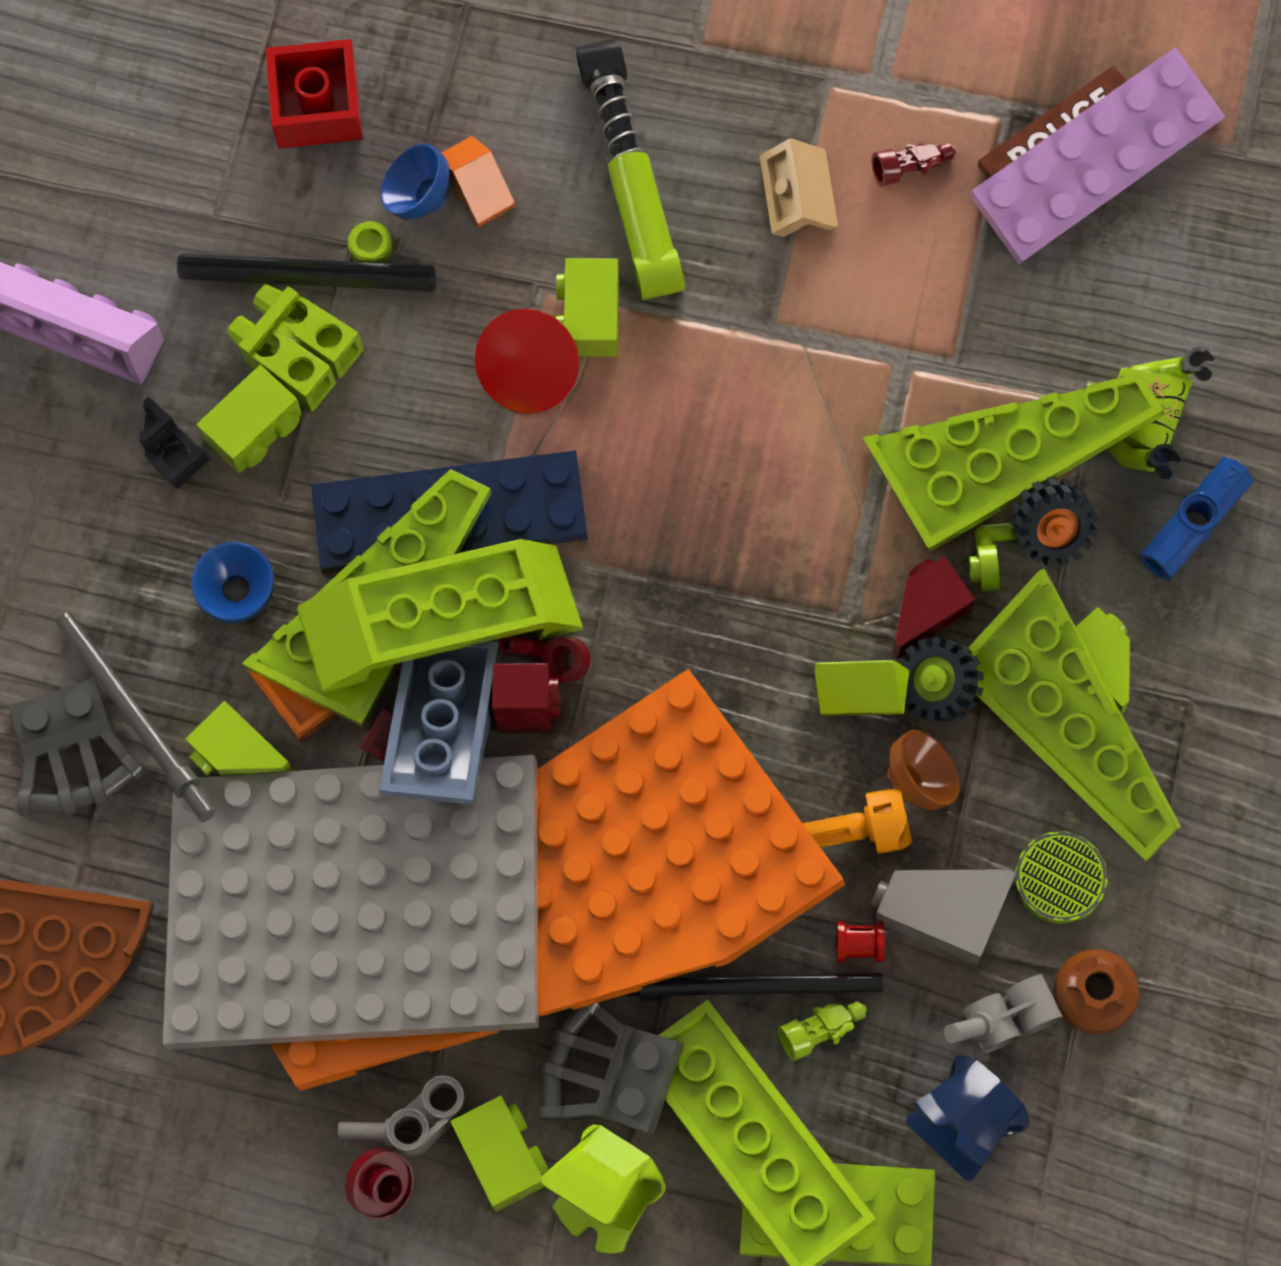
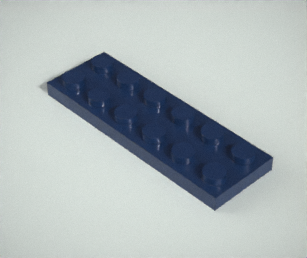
(529, 500)

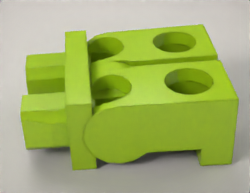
(296, 344)

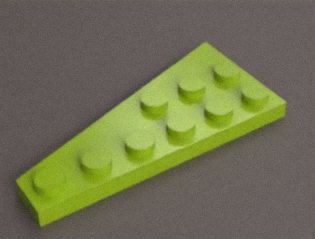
(982, 460)
(430, 530)
(1059, 705)

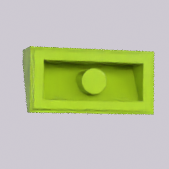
(861, 687)

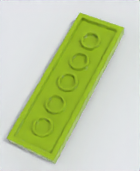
(761, 1144)

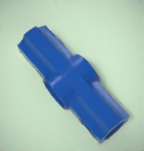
(1179, 536)

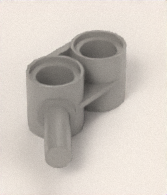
(1001, 1020)
(420, 1110)

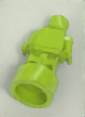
(827, 1022)

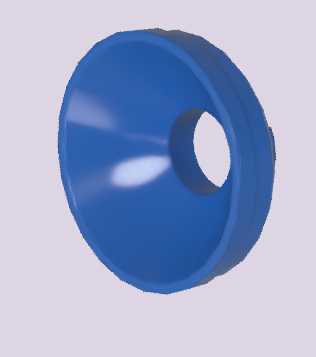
(411, 177)
(221, 566)

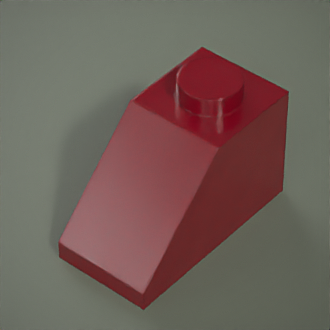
(930, 603)

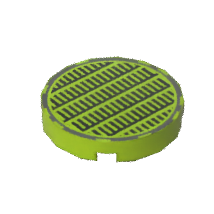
(1060, 877)

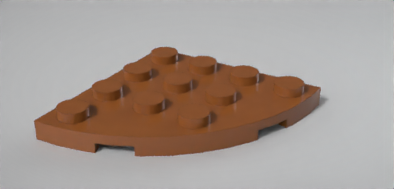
(61, 957)

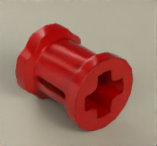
(860, 941)

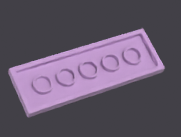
(1096, 155)

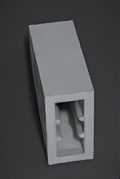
(944, 907)

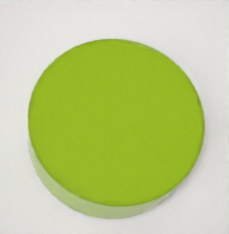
(370, 242)

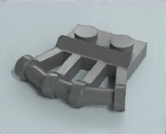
(61, 723)
(635, 1078)

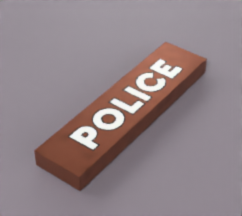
(1050, 121)

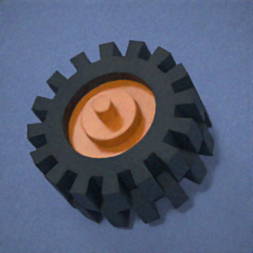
(1054, 522)

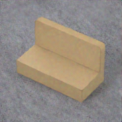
(797, 187)

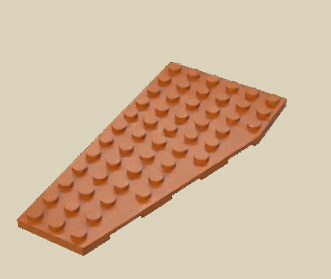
(651, 865)

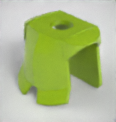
(604, 1187)

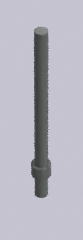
(180, 778)

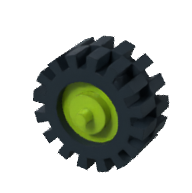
(941, 679)

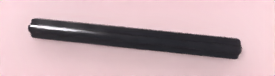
(306, 272)

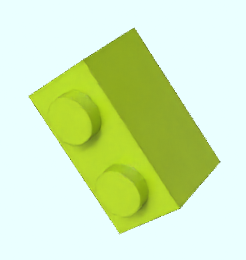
(591, 304)
(250, 420)
(500, 1153)

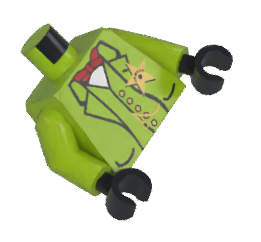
(1150, 446)

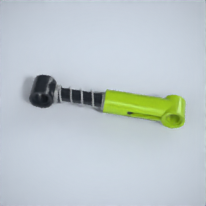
(631, 174)

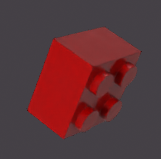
(314, 93)

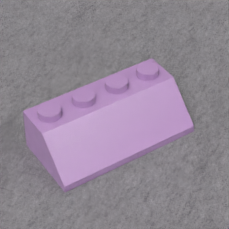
(77, 324)

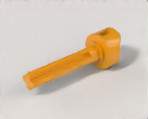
(883, 822)

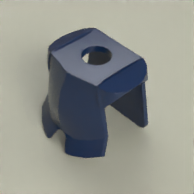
(968, 1116)

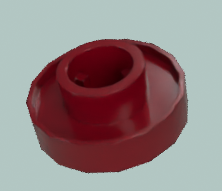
(379, 1183)

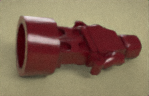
(890, 165)

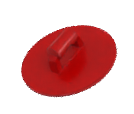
(526, 360)

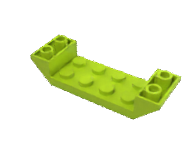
(436, 609)

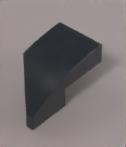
(168, 446)

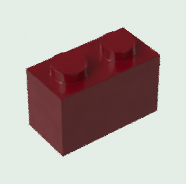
(525, 698)

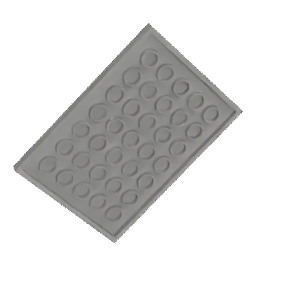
(351, 909)

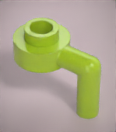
(984, 566)

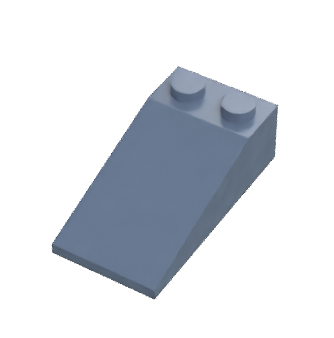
(441, 725)

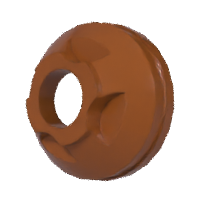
(923, 771)
(1082, 1010)

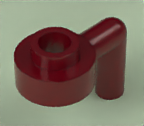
(553, 653)

